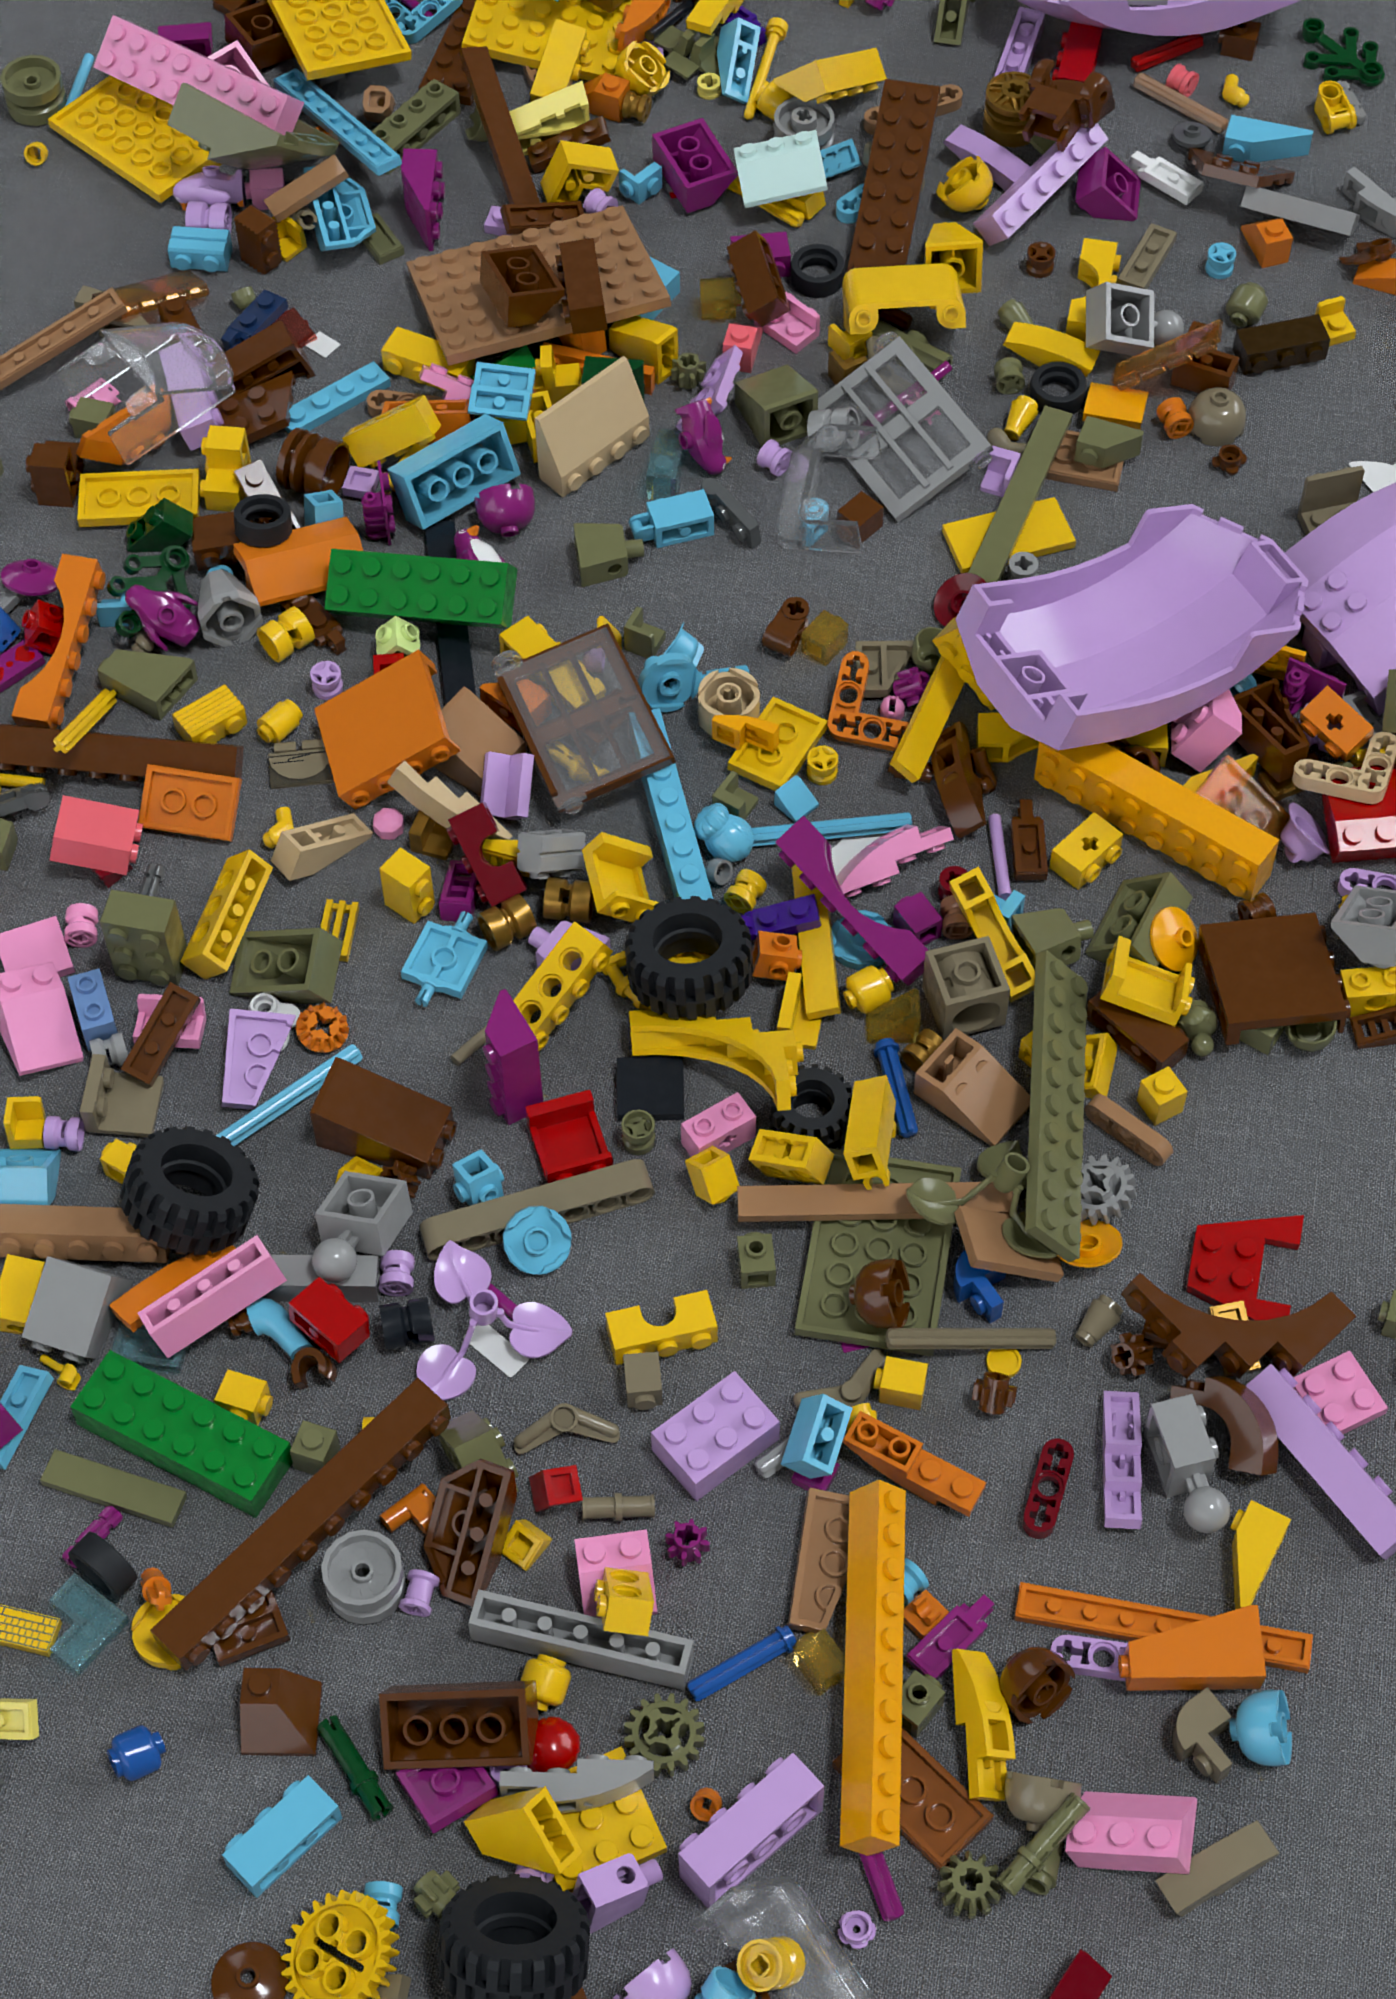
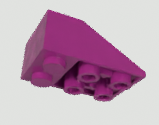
(423, 191)

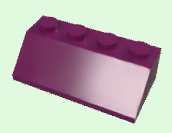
(511, 1061)

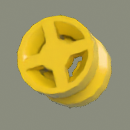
(828, 759)

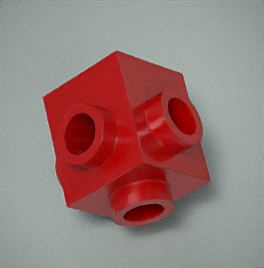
(43, 626)

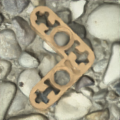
(1357, 780)

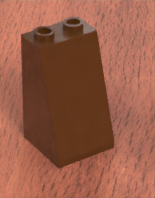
(380, 1120)

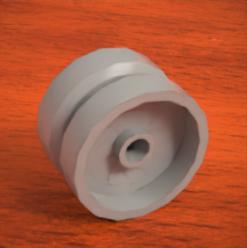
(799, 116)
(363, 1576)

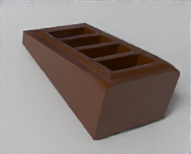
(1380, 1016)

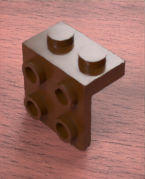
(214, 540)

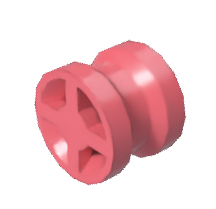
(1182, 80)

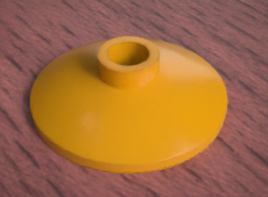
(1173, 938)
(1098, 1244)

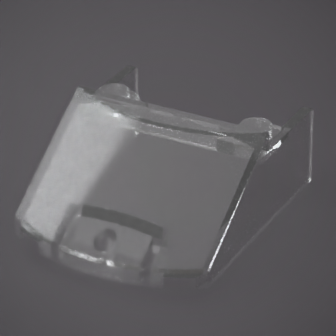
(180, 373)

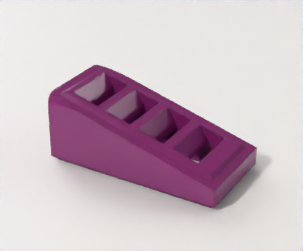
(458, 892)

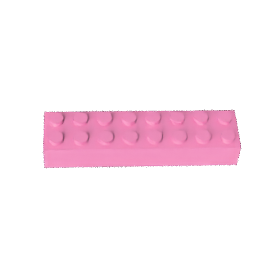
(162, 66)

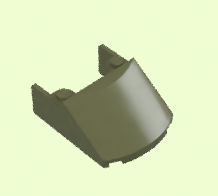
(241, 140)

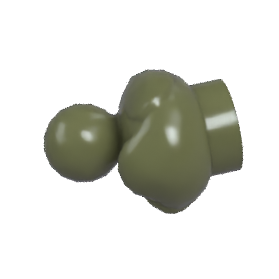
(1199, 1027)

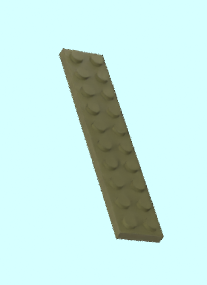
(1056, 1107)

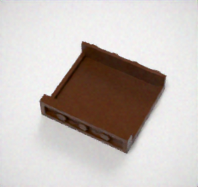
(1271, 974)

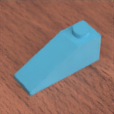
(737, 58)
(1264, 140)

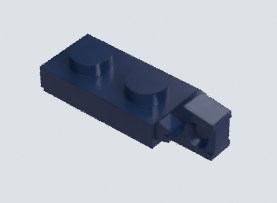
(255, 318)

